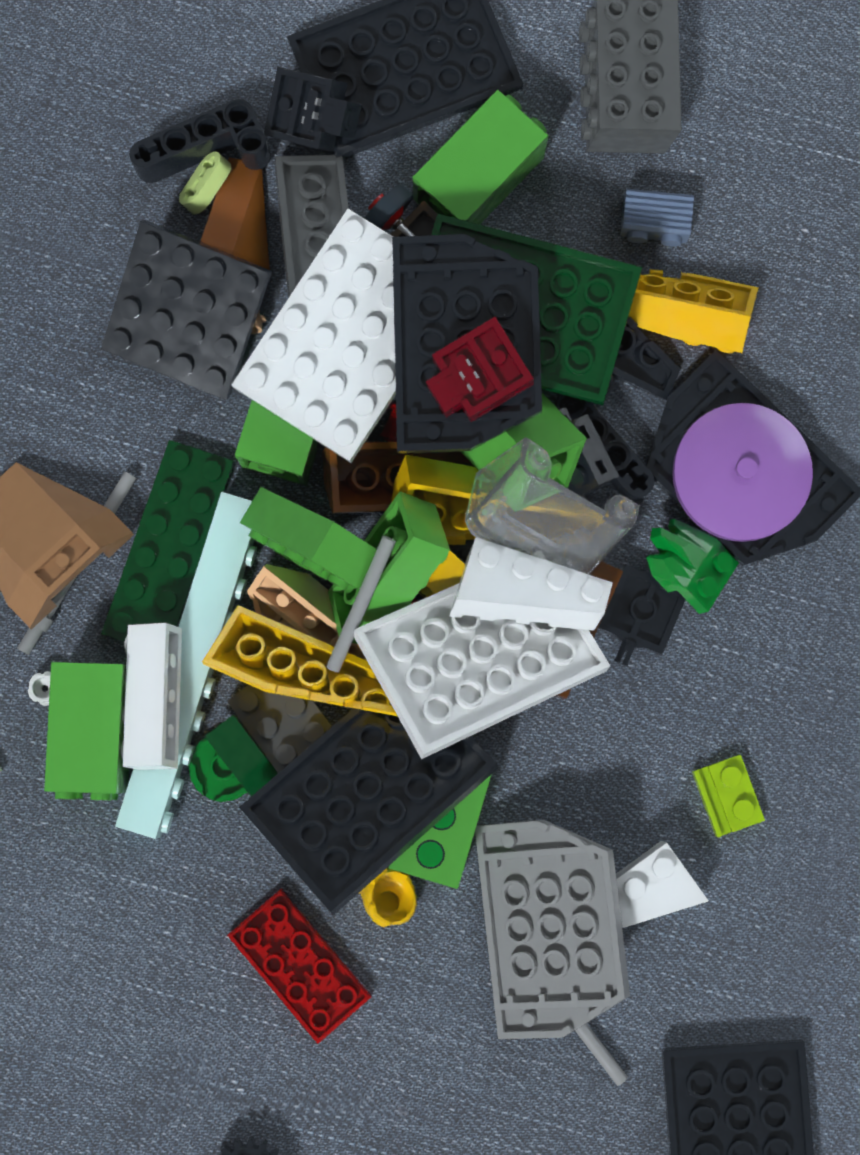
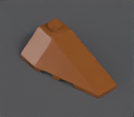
(239, 216)

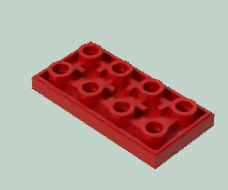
(299, 966)

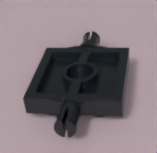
(641, 613)

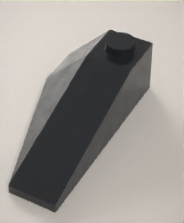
(644, 363)

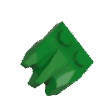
(690, 564)

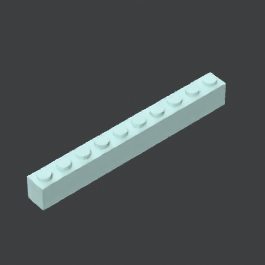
(206, 612)

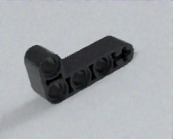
(190, 133)
(613, 442)

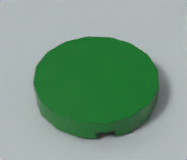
(212, 775)

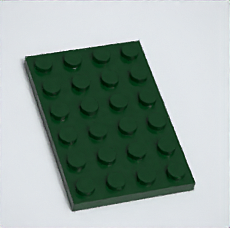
(580, 307)

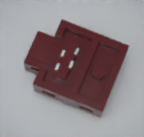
(478, 372)

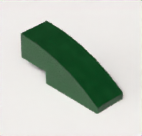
(241, 754)

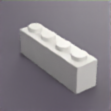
(152, 696)

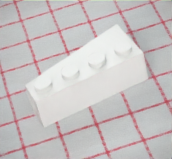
(528, 589)

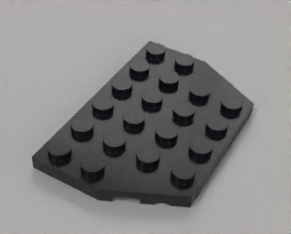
(440, 294)
(721, 384)

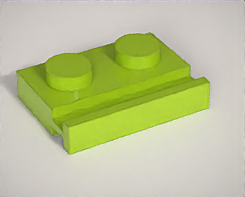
(728, 796)

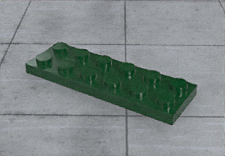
(169, 539)

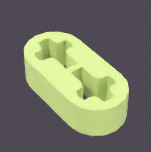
(205, 182)

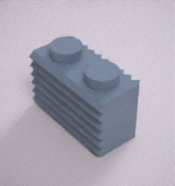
(656, 217)

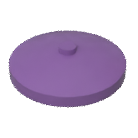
(742, 472)

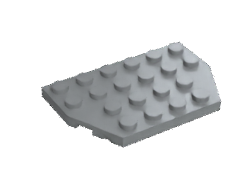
(550, 928)

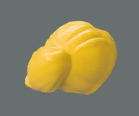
(390, 898)

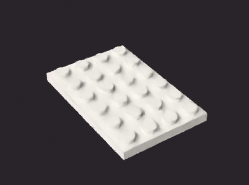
(332, 343)
(468, 672)

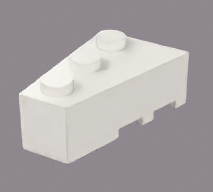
(655, 886)

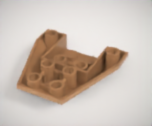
(48, 539)

